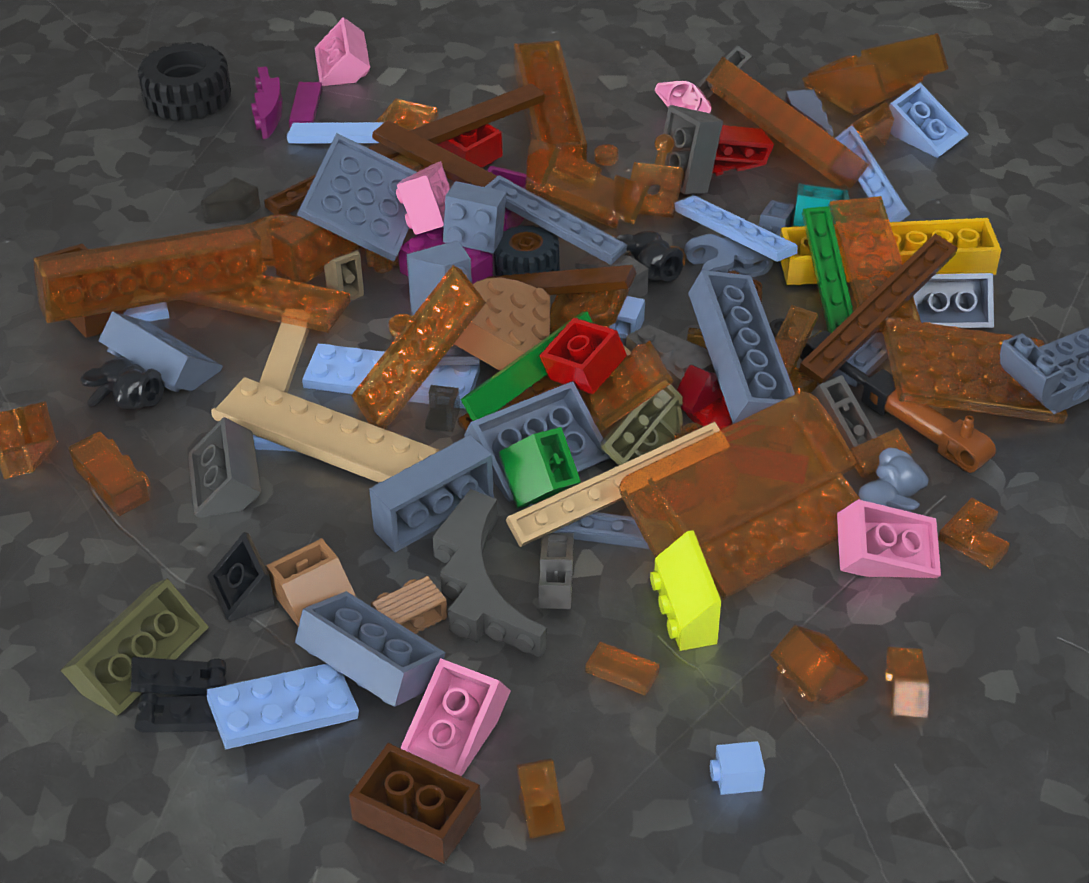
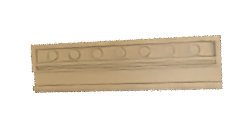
(320, 431)

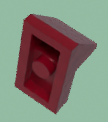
(698, 389)

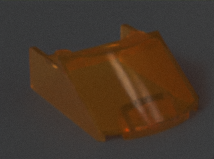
(878, 74)
(581, 186)

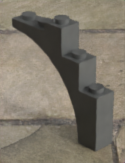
(477, 603)

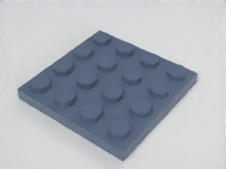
(358, 197)

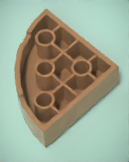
(508, 323)

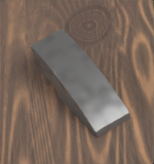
(556, 571)

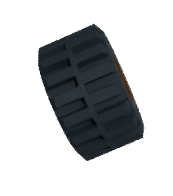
(527, 251)

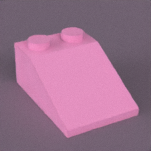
(424, 198)
(887, 542)
(455, 716)

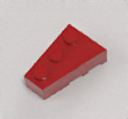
(741, 149)

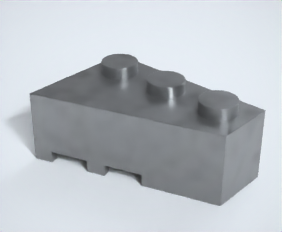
(674, 351)

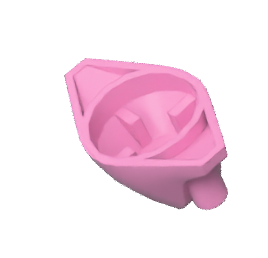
(683, 95)

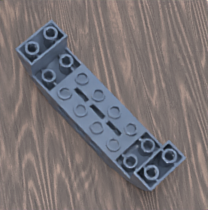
(1053, 372)

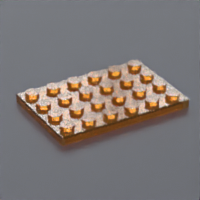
(957, 370)

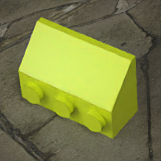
(687, 593)

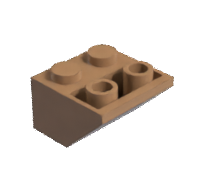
(307, 578)

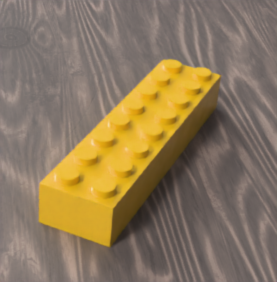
(974, 238)

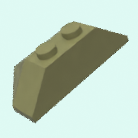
(645, 427)

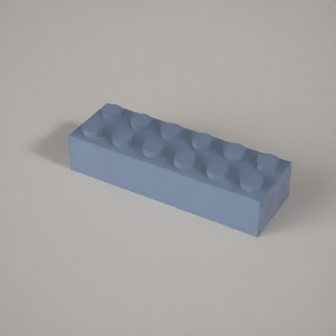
(739, 343)

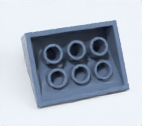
(543, 412)

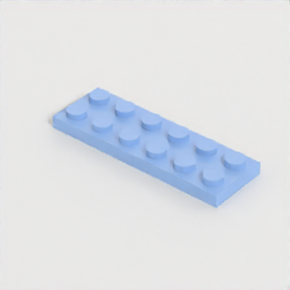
(344, 368)

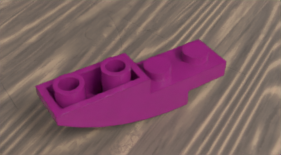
(268, 103)

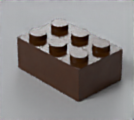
(415, 802)

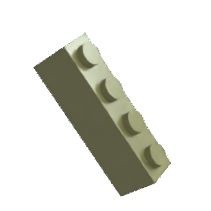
(153, 626)

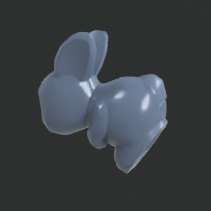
(897, 481)

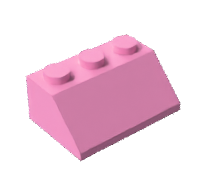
(342, 55)

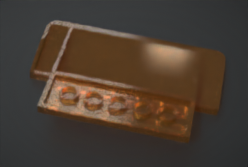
(749, 492)

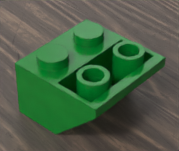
(539, 467)

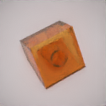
(816, 665)

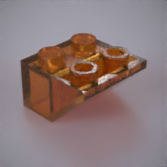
(25, 439)

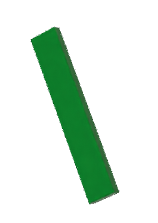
(827, 266)
(512, 379)

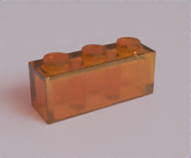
(110, 473)

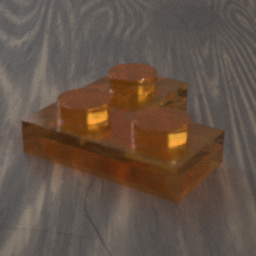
(969, 534)

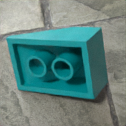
(815, 196)

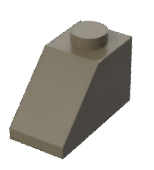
(345, 275)

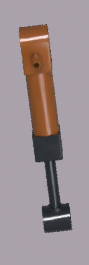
(956, 440)

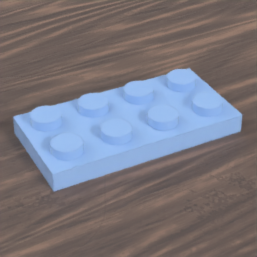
(281, 705)

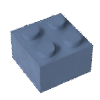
(474, 216)

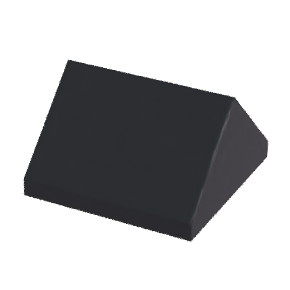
(242, 581)

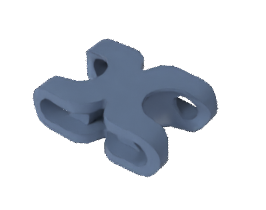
(726, 255)

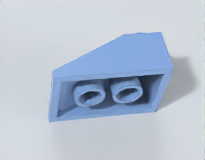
(925, 122)

